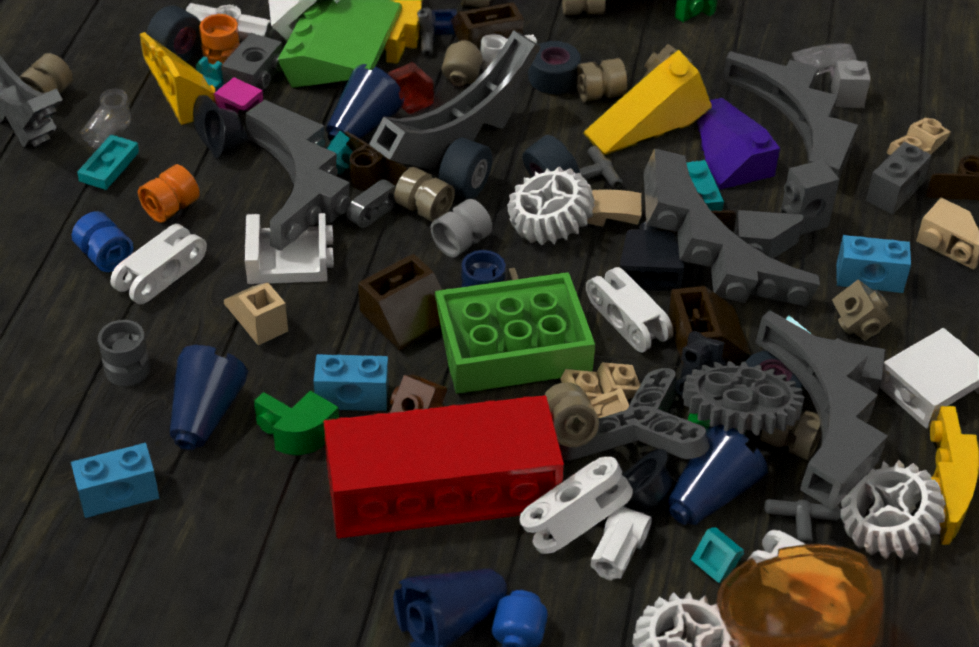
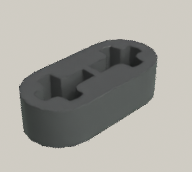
(372, 204)

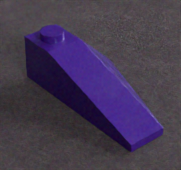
(736, 146)

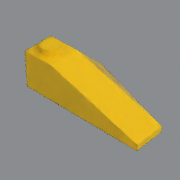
(176, 78)
(662, 101)

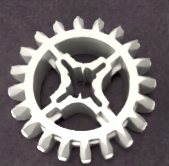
(551, 205)
(890, 520)
(692, 621)

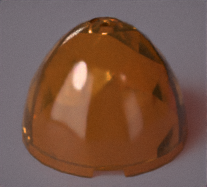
(803, 599)

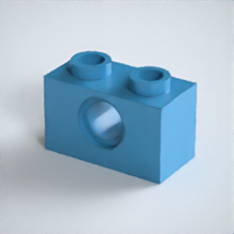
(875, 262)
(353, 381)
(115, 480)

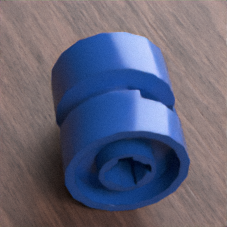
(101, 240)

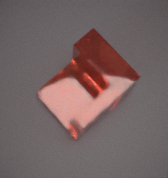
(415, 87)

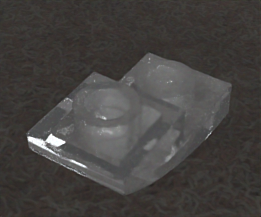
(825, 56)

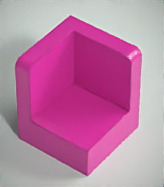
(238, 95)

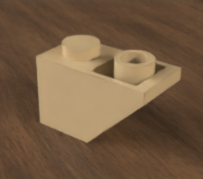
(951, 232)
(259, 312)

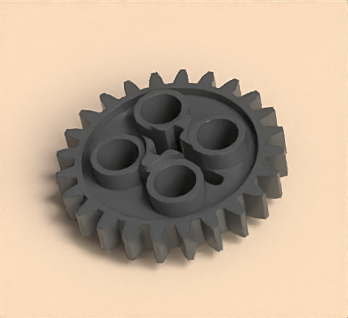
(743, 398)

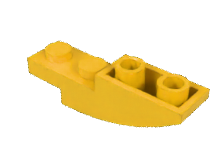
(405, 31)
(955, 469)

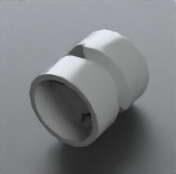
(460, 229)

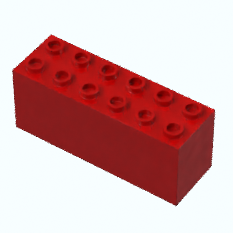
(440, 465)

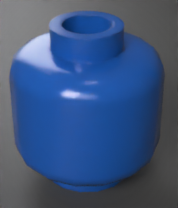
(520, 620)

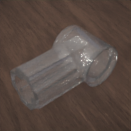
(109, 117)

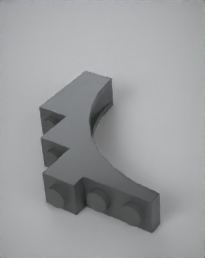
(793, 93)
(487, 100)
(26, 108)
(312, 168)
(704, 240)
(843, 406)

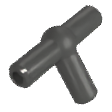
(426, 30)
(601, 167)
(803, 512)

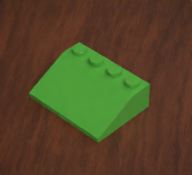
(337, 39)
(514, 332)

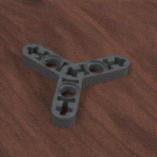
(647, 422)

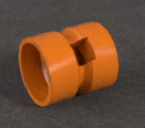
(219, 37)
(168, 193)

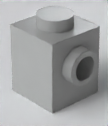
(850, 83)

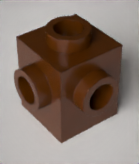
(417, 393)

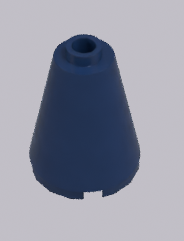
(365, 102)
(203, 393)
(716, 476)
(446, 605)

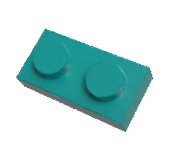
(108, 162)
(705, 184)

